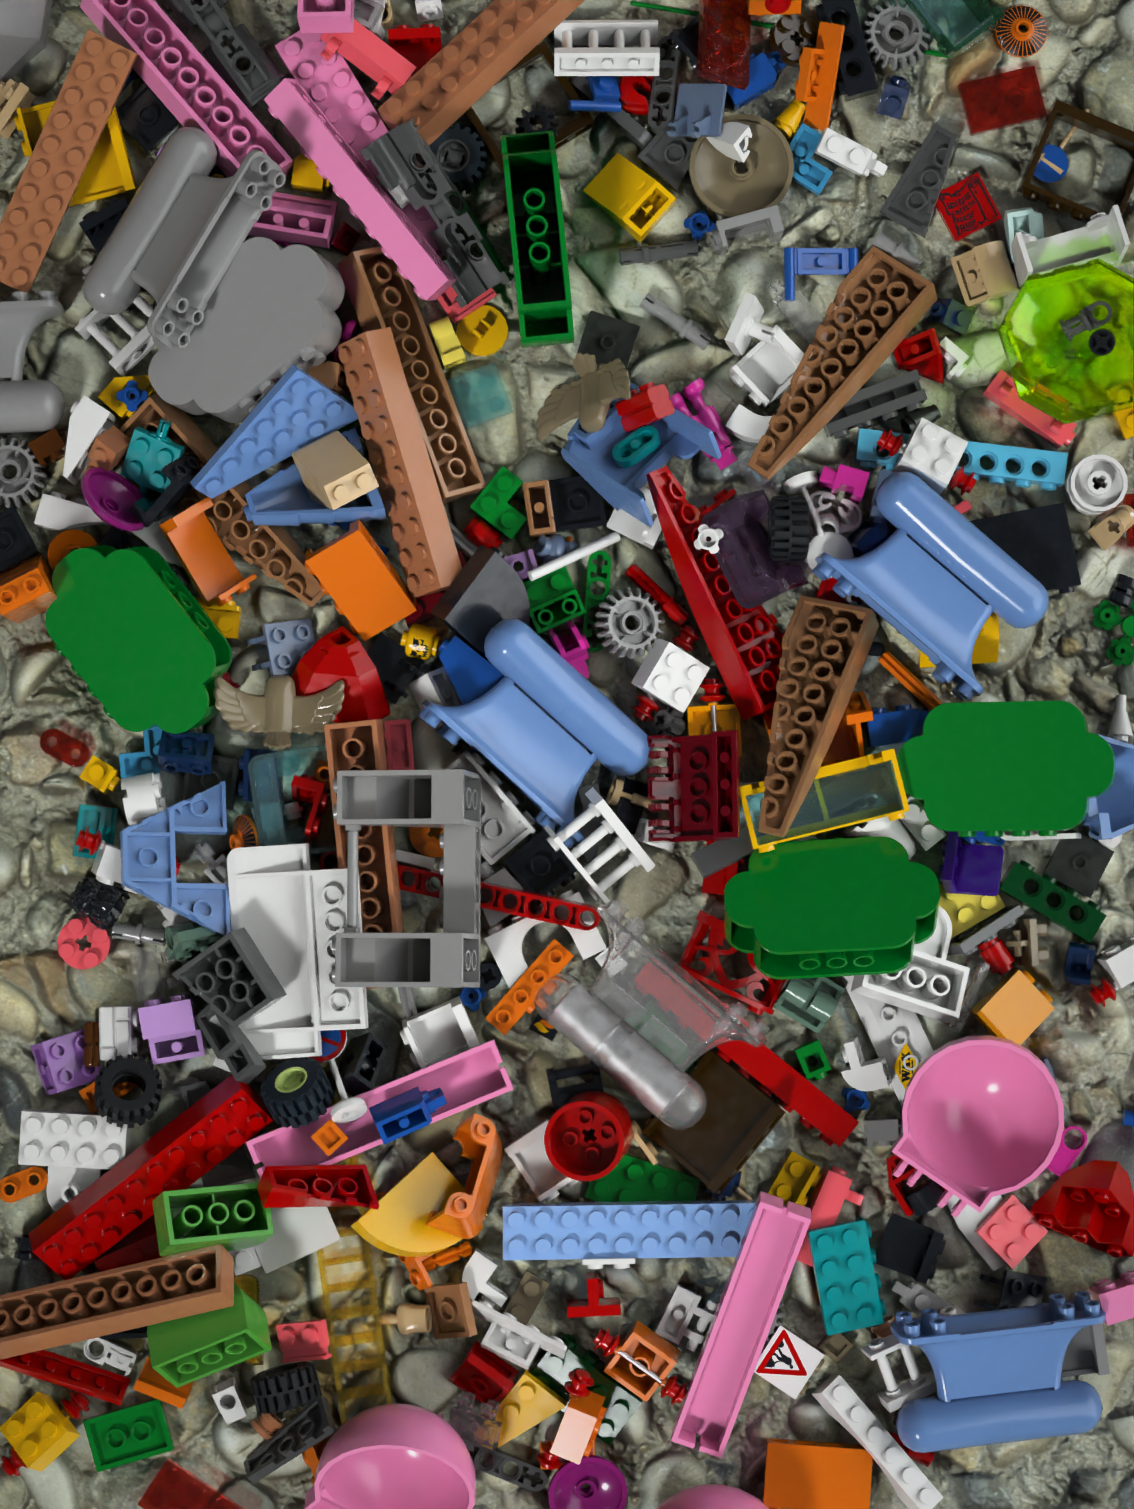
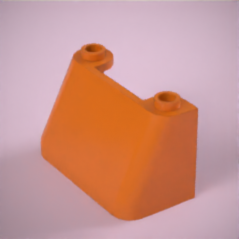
(466, 1210)

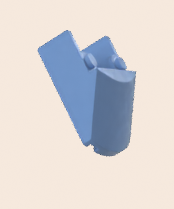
(593, 459)

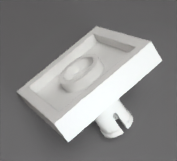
(747, 325)

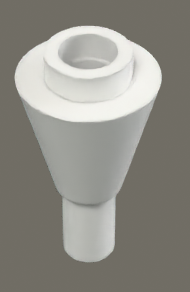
(1120, 725)

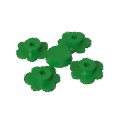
(1126, 627)

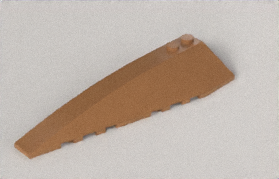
(861, 329)
(261, 545)
(817, 676)

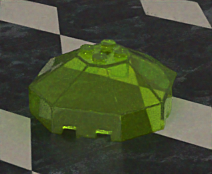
(1036, 342)

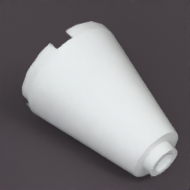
(884, 828)

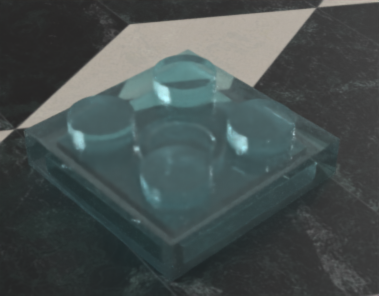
(480, 396)

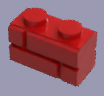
(645, 407)

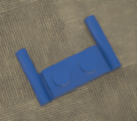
(604, 96)
(816, 262)

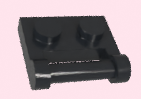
(561, 1095)

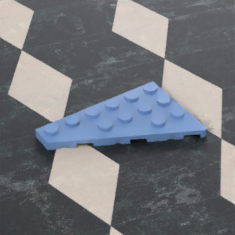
(285, 420)

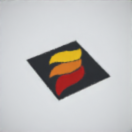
(543, 1028)

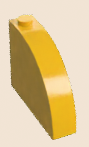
(404, 1211)

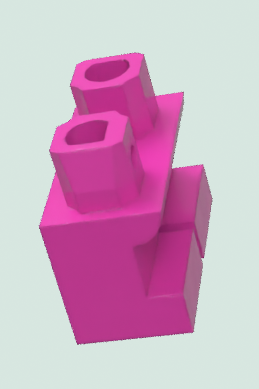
(846, 480)

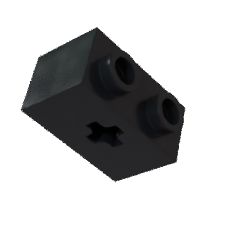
(362, 1063)

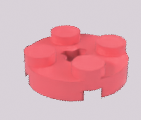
(70, 949)

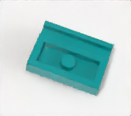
(96, 819)

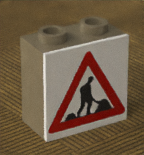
(789, 1361)

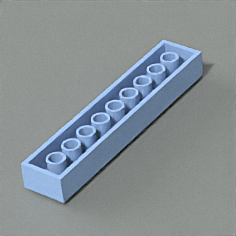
(624, 1229)

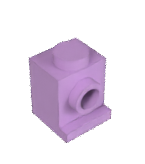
(526, 558)

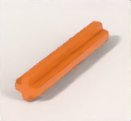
(909, 681)

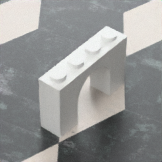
(507, 942)

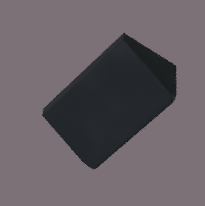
(628, 812)

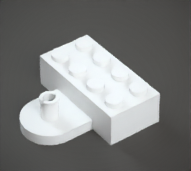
(927, 984)
(72, 1147)

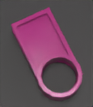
(1066, 1156)

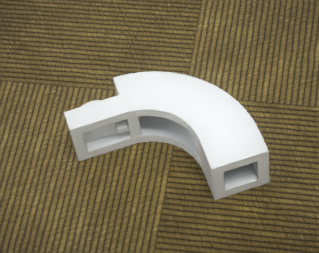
(747, 425)

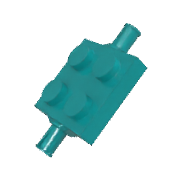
(148, 456)

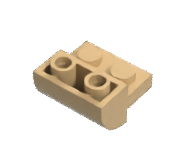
(12, 97)
(984, 273)

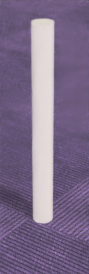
(573, 556)

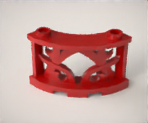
(717, 935)

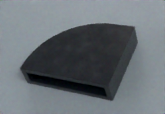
(1039, 543)
(481, 597)

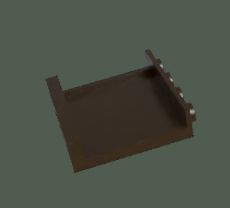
(729, 1130)

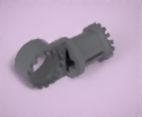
(1086, 317)

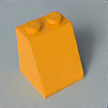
(1013, 1007)

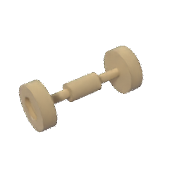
(616, 791)

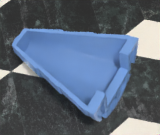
(285, 501)
(1114, 811)

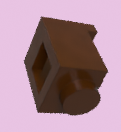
(49, 447)

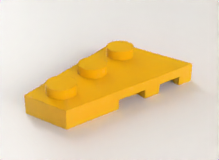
(526, 1406)

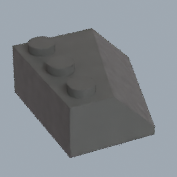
(232, 978)

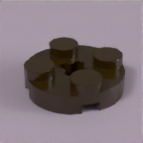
(790, 26)

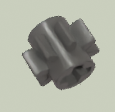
(669, 722)

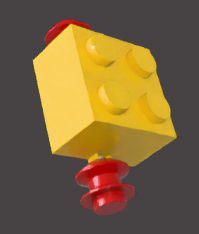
(41, 1431)

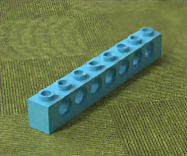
(1053, 462)

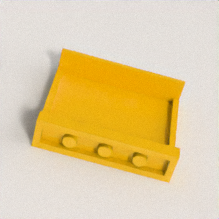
(109, 167)

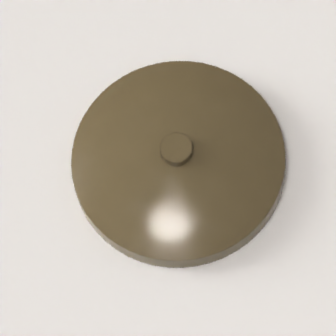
(740, 187)

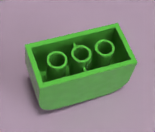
(211, 1217)
(209, 1341)

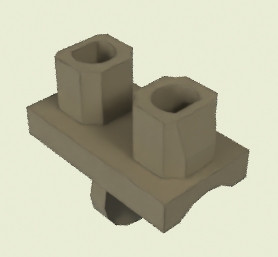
(1026, 942)

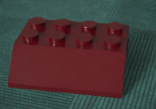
(697, 787)

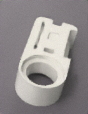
(113, 1354)

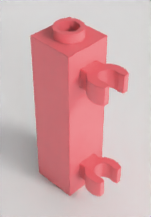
(371, 57)
(1004, 394)
(827, 1203)

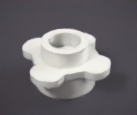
(701, 542)

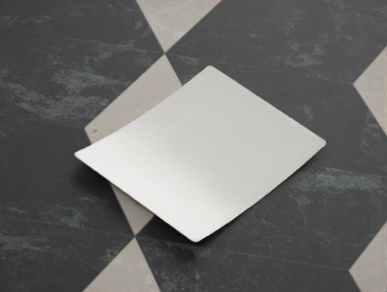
(296, 1234)

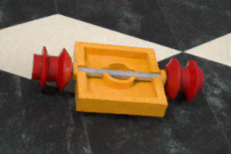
(714, 717)

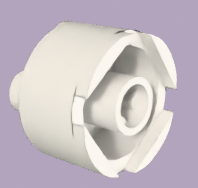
(142, 797)

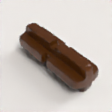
(91, 1051)

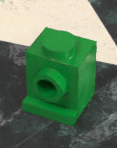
(810, 1049)

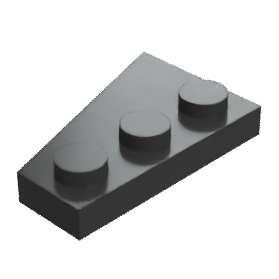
(988, 930)

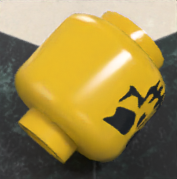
(420, 642)

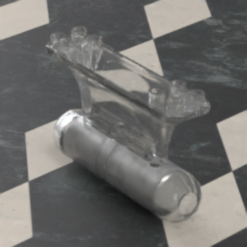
(645, 1020)

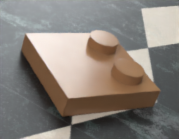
(451, 1310)

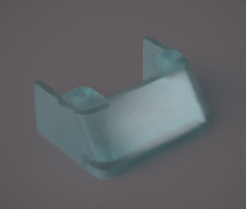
(268, 797)

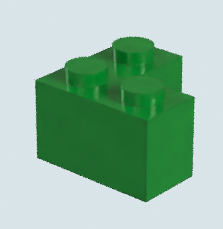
(494, 504)

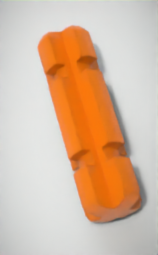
(448, 1256)

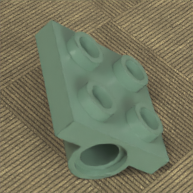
(188, 939)
(810, 1001)

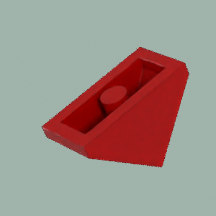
(923, 354)

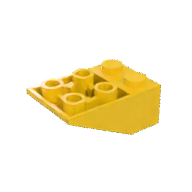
(630, 196)

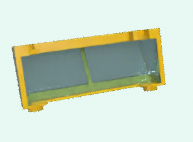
(837, 798)

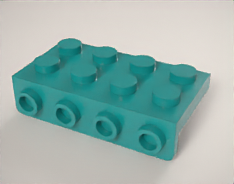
(846, 1276)

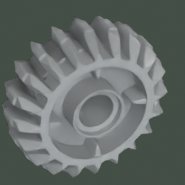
(890, 50)
(27, 473)
(613, 625)

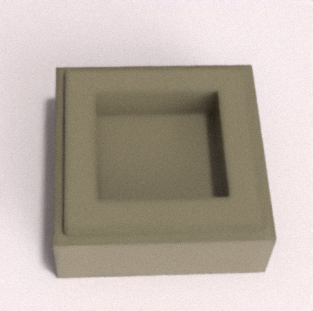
(835, 1346)

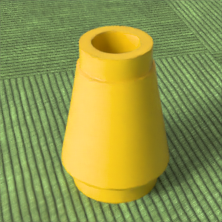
(790, 118)

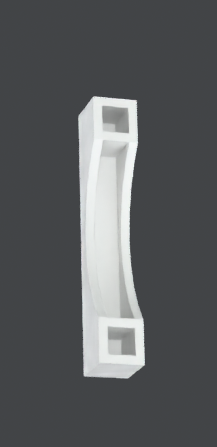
(61, 515)
(859, 1421)

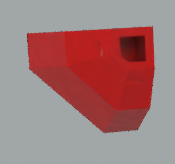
(344, 658)
(1091, 1207)

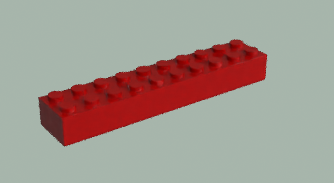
(163, 1163)

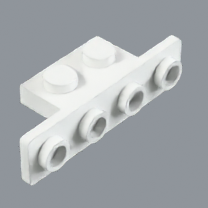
(513, 1339)

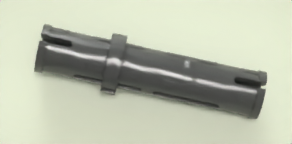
(647, 254)

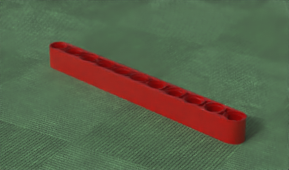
(499, 893)

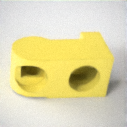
(447, 343)

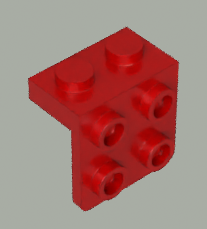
(416, 44)
(312, 792)

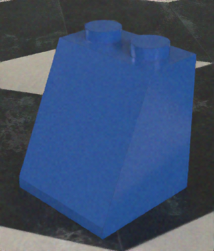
(467, 669)

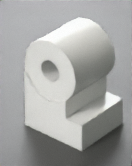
(641, 835)
(229, 1400)

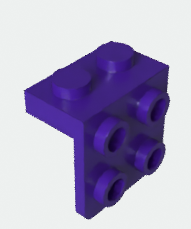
(970, 867)

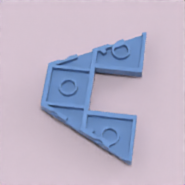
(150, 859)

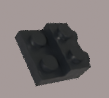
(540, 866)

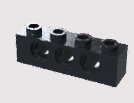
(865, 82)

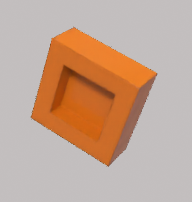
(329, 1137)

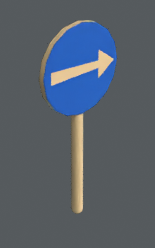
(1054, 161)

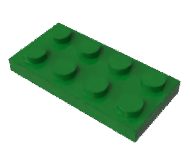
(642, 1181)

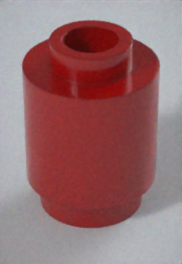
(482, 533)
(996, 955)

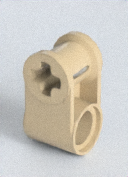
(1112, 526)

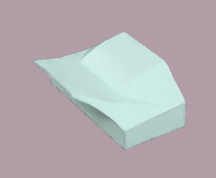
(1023, 221)

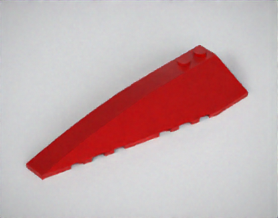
(739, 639)

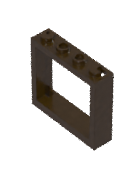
(1088, 123)
(566, 133)

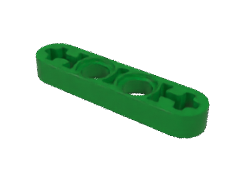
(593, 601)

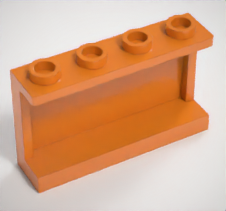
(361, 581)
(816, 1475)

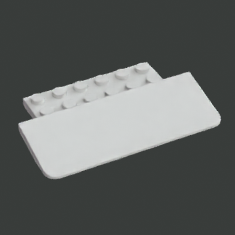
(292, 922)

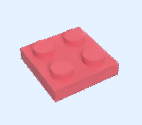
(1011, 1231)

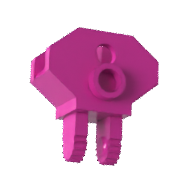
(572, 647)

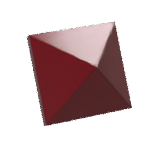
(345, 238)

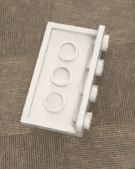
(501, 819)

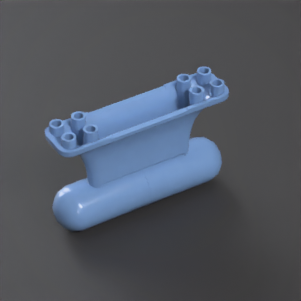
(937, 579)
(542, 725)
(998, 1375)

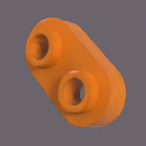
(22, 1184)

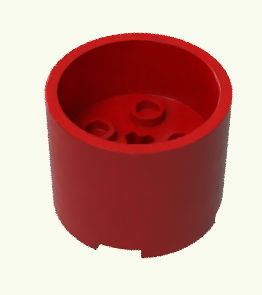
(568, 1140)

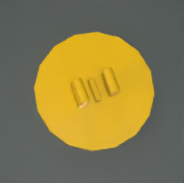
(483, 331)

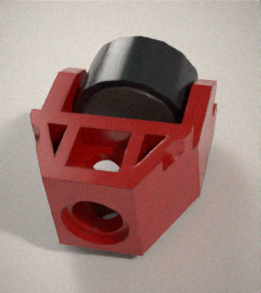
(920, 1199)

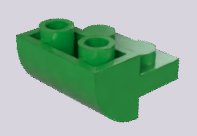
(553, 600)

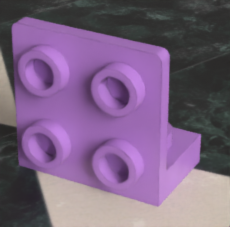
(62, 1063)

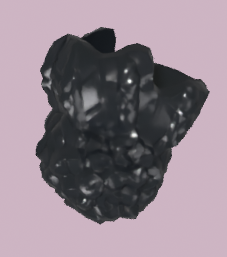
(98, 902)

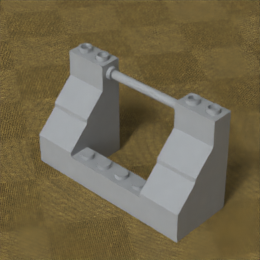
(414, 799)

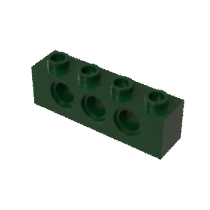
(1013, 886)

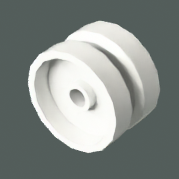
(1107, 474)

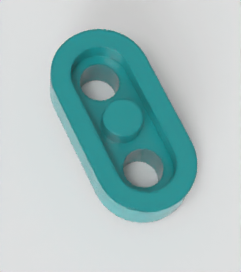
(636, 447)

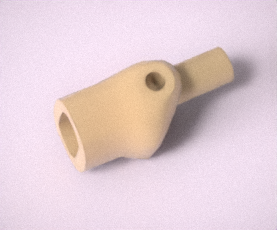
(410, 1318)

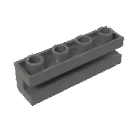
(878, 402)

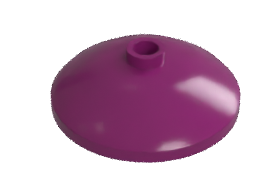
(111, 497)
(605, 1490)

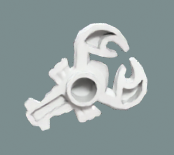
(851, 519)

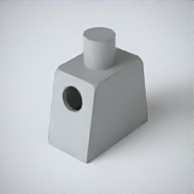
(503, 878)

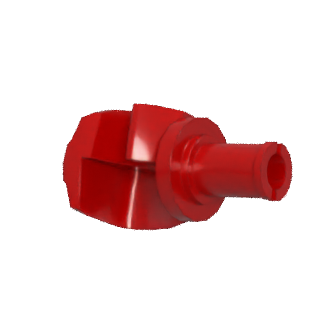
(630, 99)

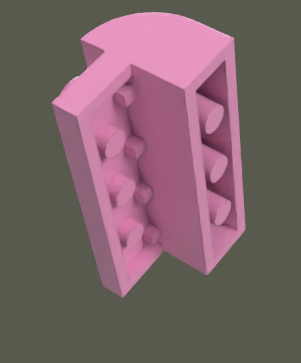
(297, 220)

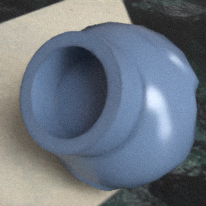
(553, 547)

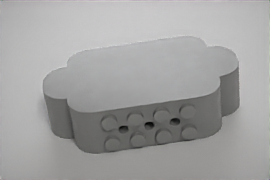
(259, 322)

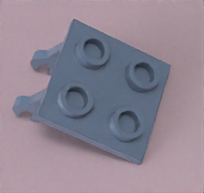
(698, 111)
(285, 644)

